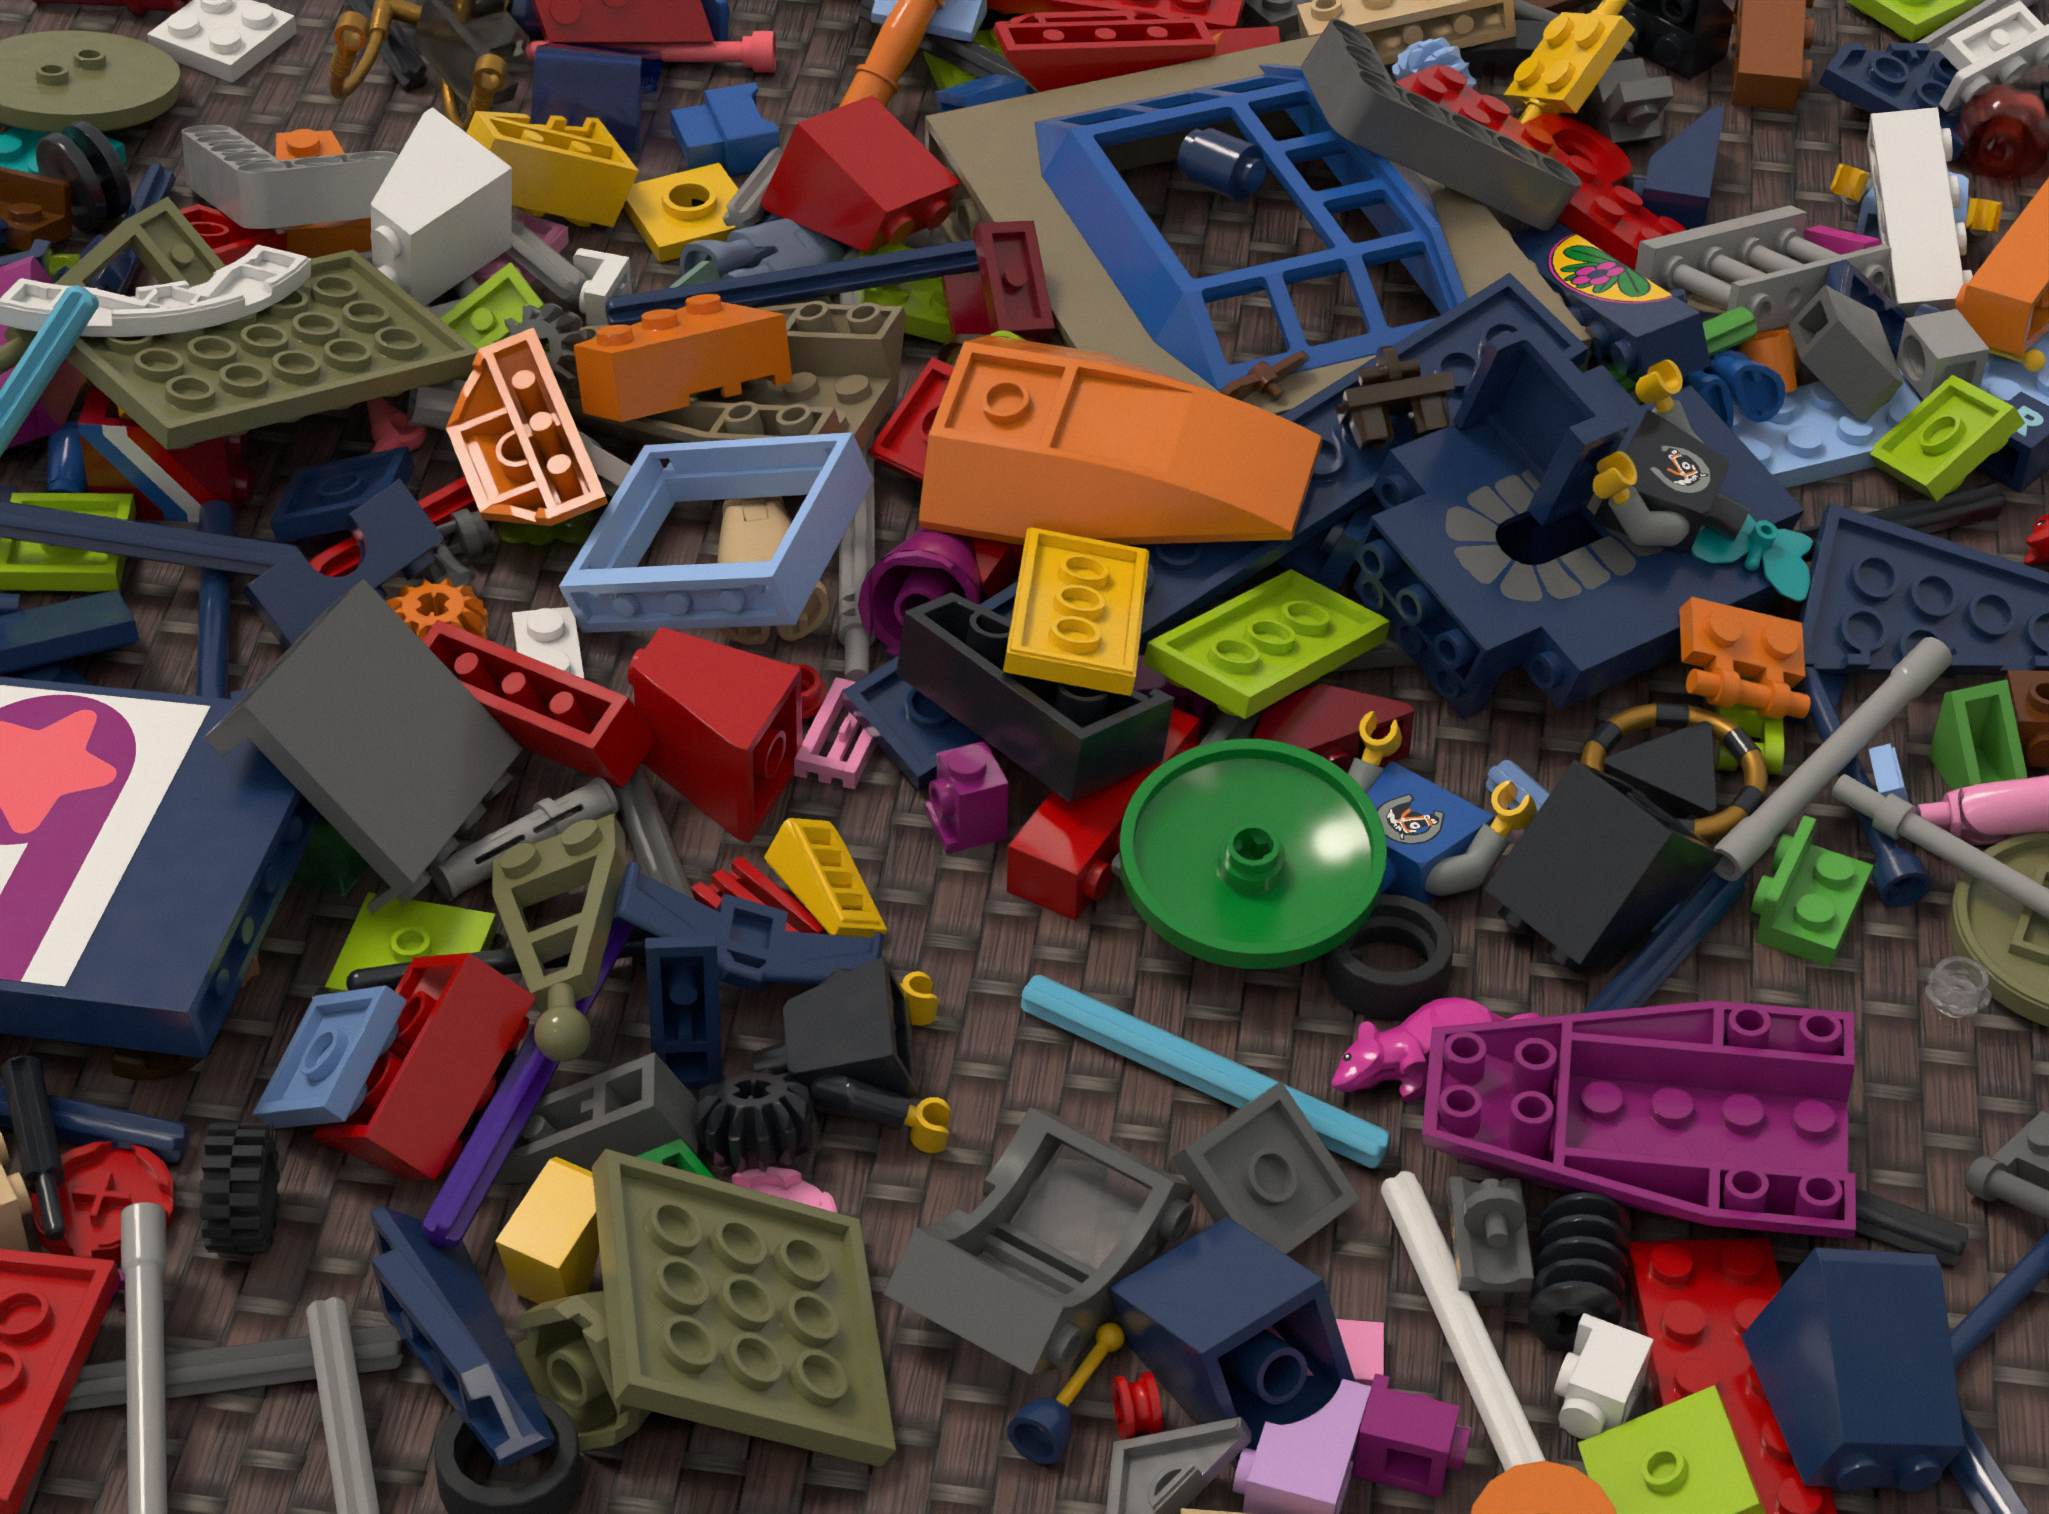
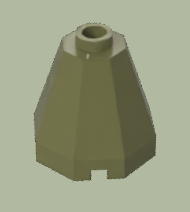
(571, 1365)

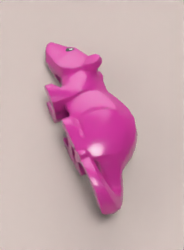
(1405, 1049)

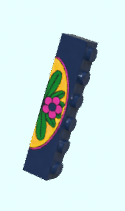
(1623, 312)

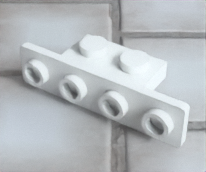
(1994, 53)

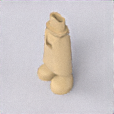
(752, 534)

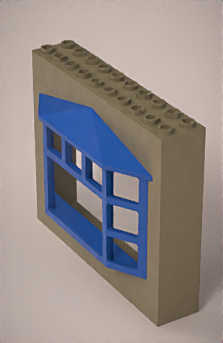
(1121, 284)

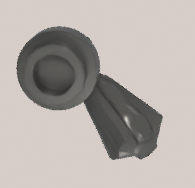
(472, 536)

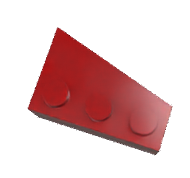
(622, 20)

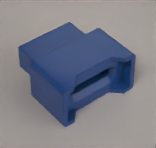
(725, 130)

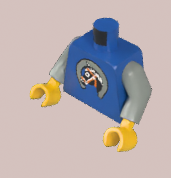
(1431, 835)

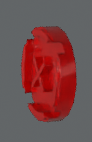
(95, 1192)

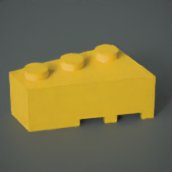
(559, 166)

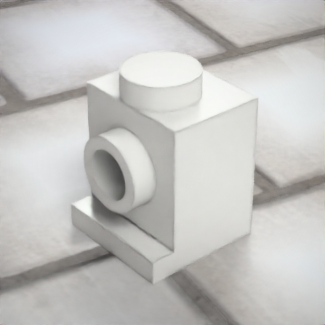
(1601, 1377)

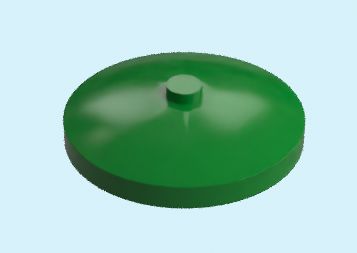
(1252, 853)

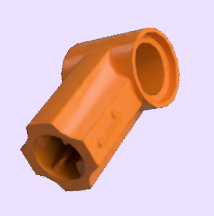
(1777, 351)

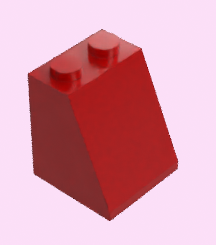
(860, 178)
(721, 725)

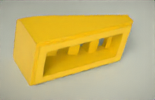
(824, 877)

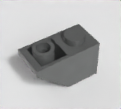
(1847, 351)

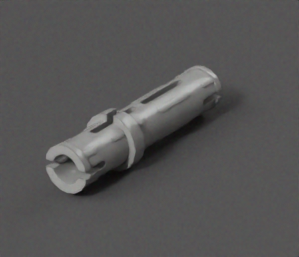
(461, 872)

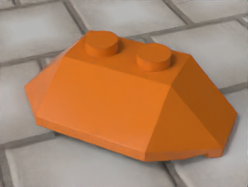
(521, 438)

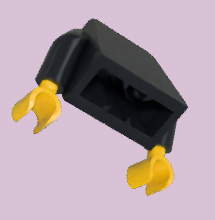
(857, 1049)

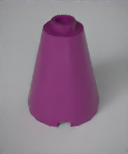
(913, 574)

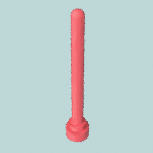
(753, 51)

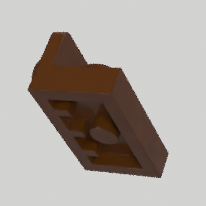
(34, 208)

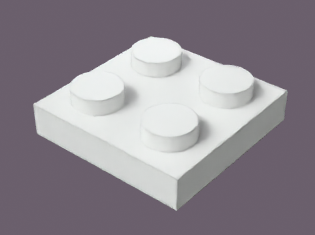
(223, 35)

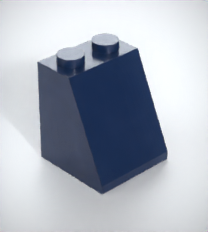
(1204, 1335)
(1861, 1369)

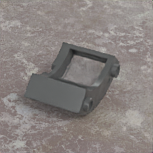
(1044, 1246)

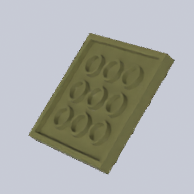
(740, 1310)

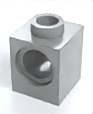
(1940, 346)

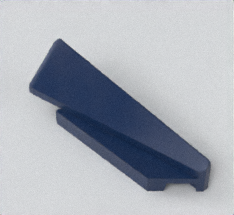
(457, 1336)

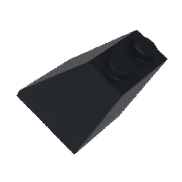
(1598, 869)

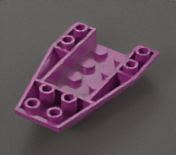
(1662, 1107)

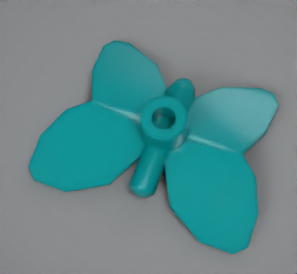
(1776, 548)

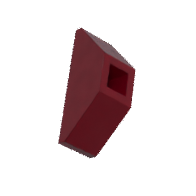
(1328, 723)

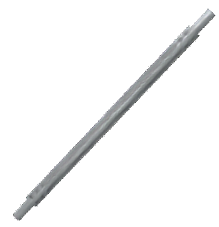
(856, 560)

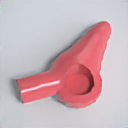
(390, 427)

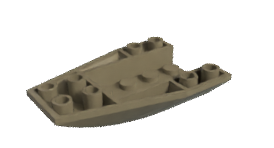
(841, 374)

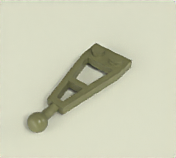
(158, 238)
(535, 872)

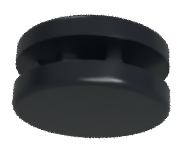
(93, 170)

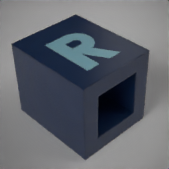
(2027, 450)

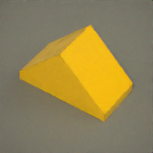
(552, 1235)

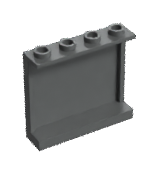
(376, 739)

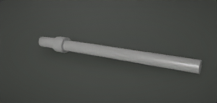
(1898, 818)

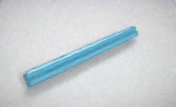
(1195, 1065)

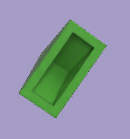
(1977, 737)

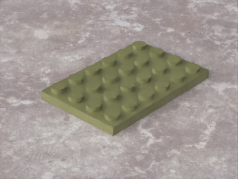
(319, 349)

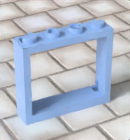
(616, 595)

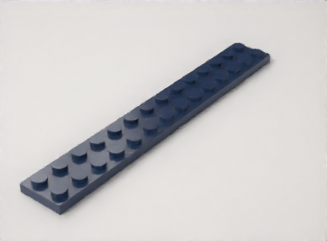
(1193, 575)

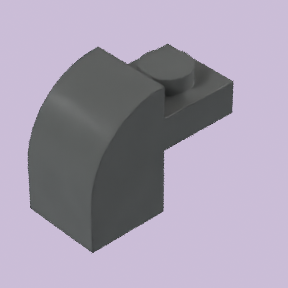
(1628, 103)

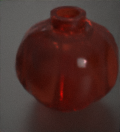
(2010, 133)

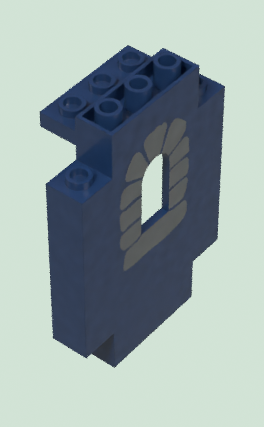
(1569, 621)

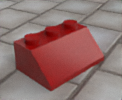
(437, 1069)

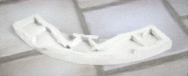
(232, 293)

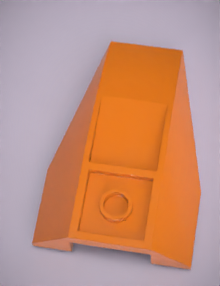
(1105, 453)

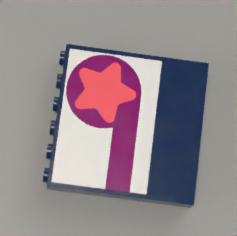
(134, 864)

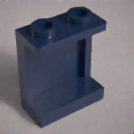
(1544, 416)

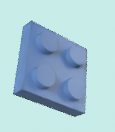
(331, 1058)

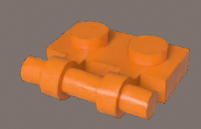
(1744, 644)

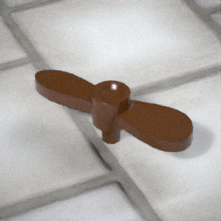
(1264, 378)

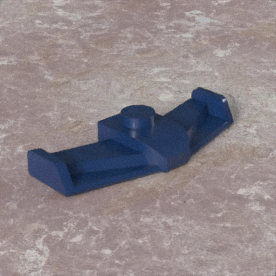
(749, 935)

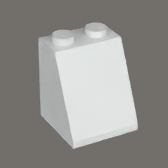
(440, 210)

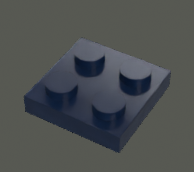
(326, 493)

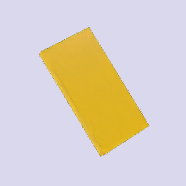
(1078, 611)

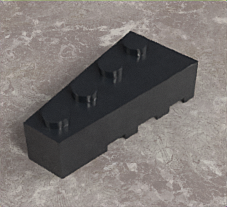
(1054, 730)

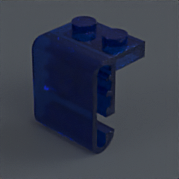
(594, 83)

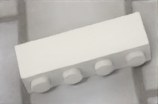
(1917, 207)

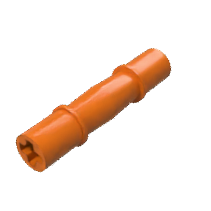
(892, 51)

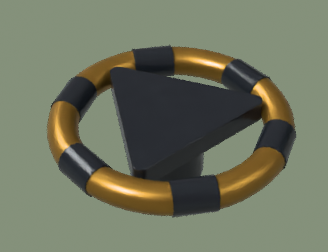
(1679, 766)

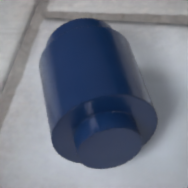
(1222, 163)

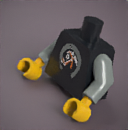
(1667, 475)

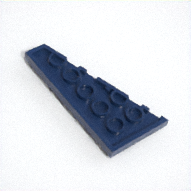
(1892, 586)

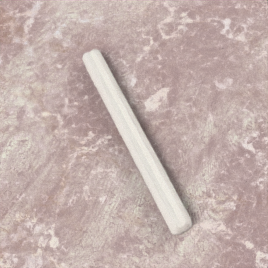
(1460, 1322)

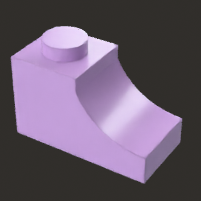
(1307, 1462)

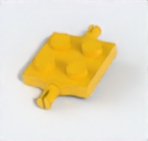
(1569, 60)

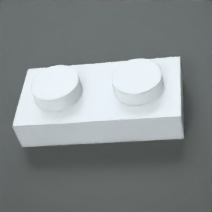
(549, 637)

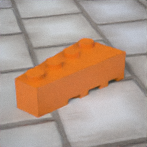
(2010, 290)

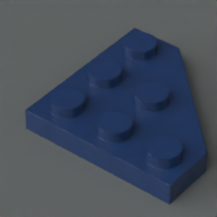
(1894, 80)

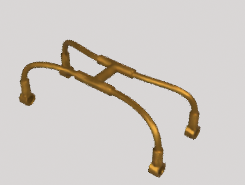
(377, 30)

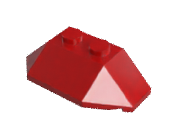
(1091, 46)

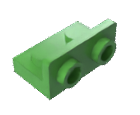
(1809, 898)

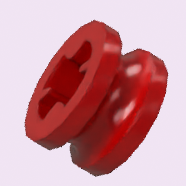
(1136, 1406)

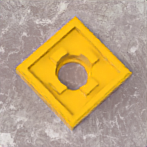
(665, 213)

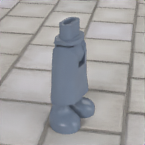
(764, 249)

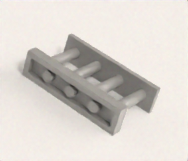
(1741, 253)

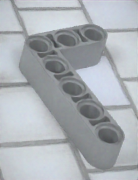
(278, 193)

